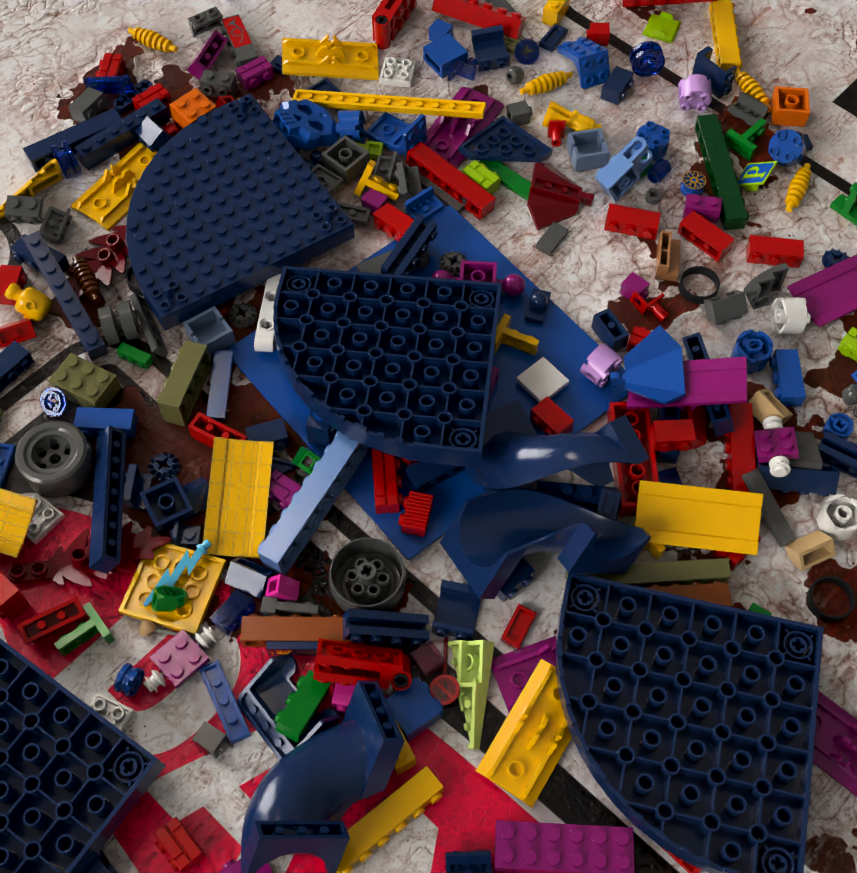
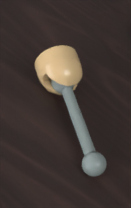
(149, 628)

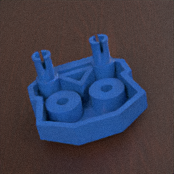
(306, 124)

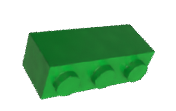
(301, 707)

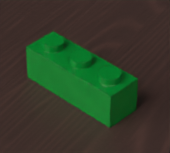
(134, 356)

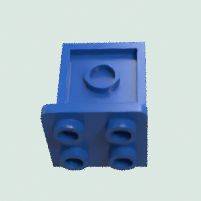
(589, 59)
(398, 134)

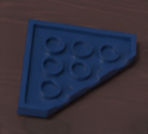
(505, 142)

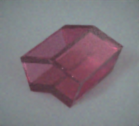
(428, 658)

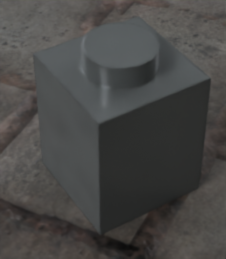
(519, 113)
(211, 740)

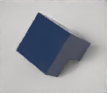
(197, 494)

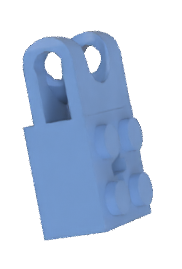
(624, 169)

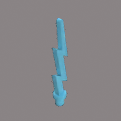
(185, 561)

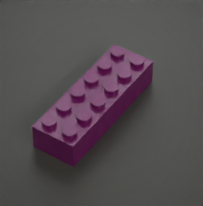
(562, 848)

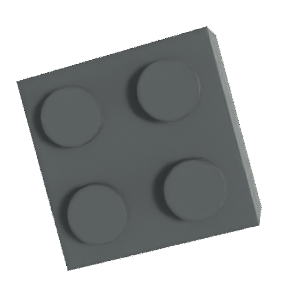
(346, 159)

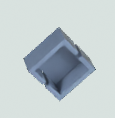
(587, 149)
(211, 330)

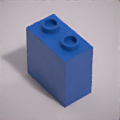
(443, 53)
(415, 709)

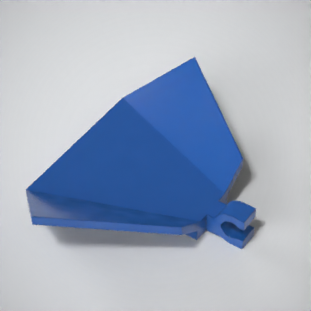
(654, 369)

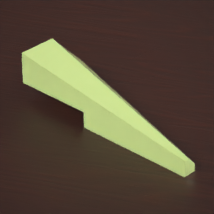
(473, 671)

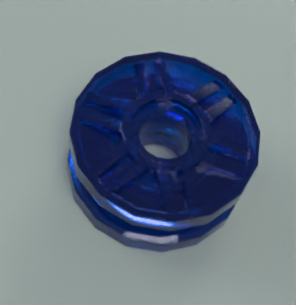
(647, 58)
(66, 159)

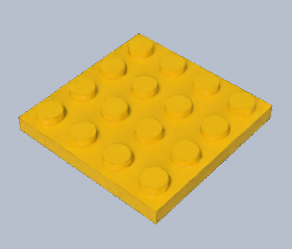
(199, 587)

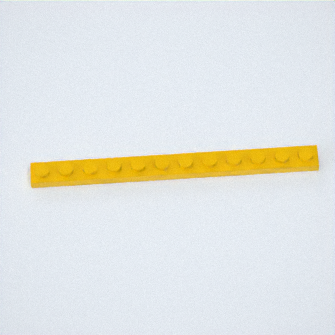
(393, 104)

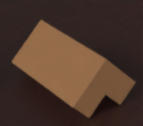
(667, 257)

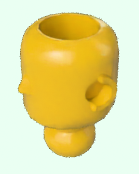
(30, 302)

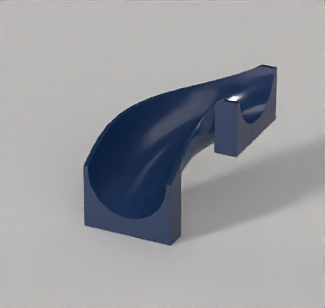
(519, 456)
(518, 521)
(316, 782)

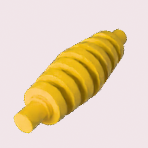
(152, 39)
(546, 83)
(751, 87)
(798, 187)

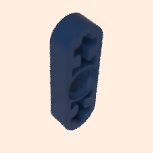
(124, 103)

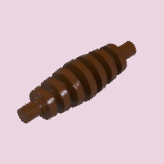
(86, 279)

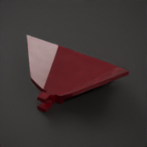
(553, 196)

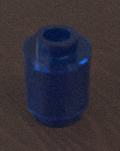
(659, 170)

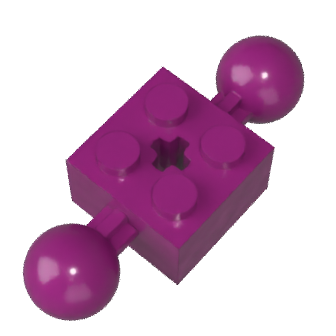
(482, 271)

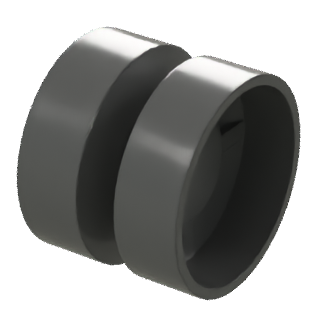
(125, 321)

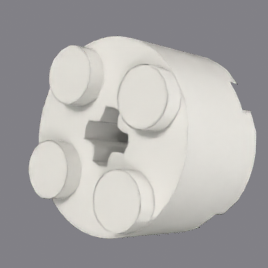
(789, 315)
(838, 517)

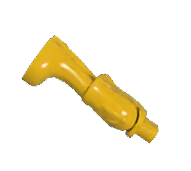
(573, 119)

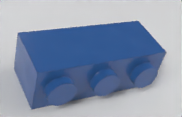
(787, 377)
(95, 420)

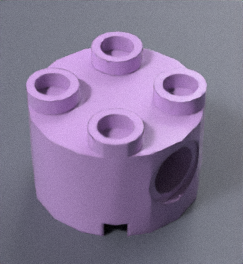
(695, 92)
(600, 364)

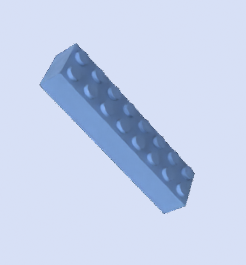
(311, 504)

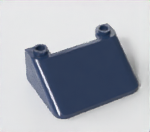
(267, 695)

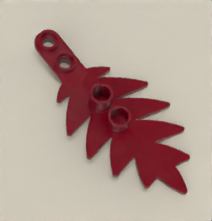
(104, 257)
(75, 561)

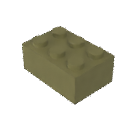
(85, 382)

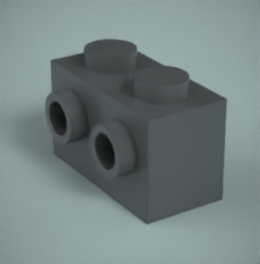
(218, 84)
(88, 105)
(725, 307)

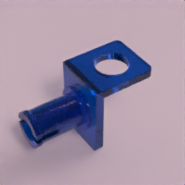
(463, 69)

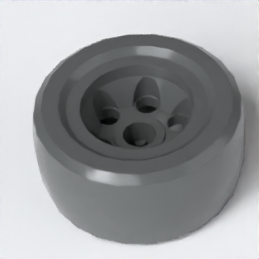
(63, 472)
(363, 557)

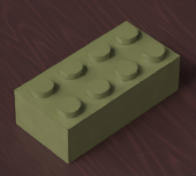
(184, 383)

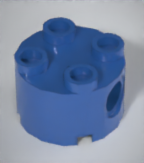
(352, 125)
(656, 138)
(787, 147)
(756, 348)

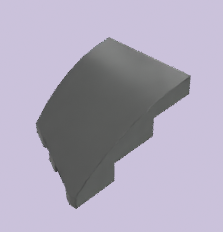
(761, 288)

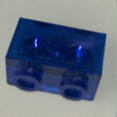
(230, 613)

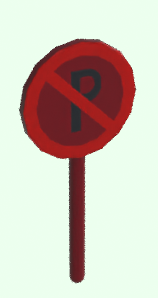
(445, 686)

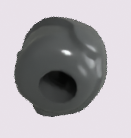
(514, 75)
(850, 395)

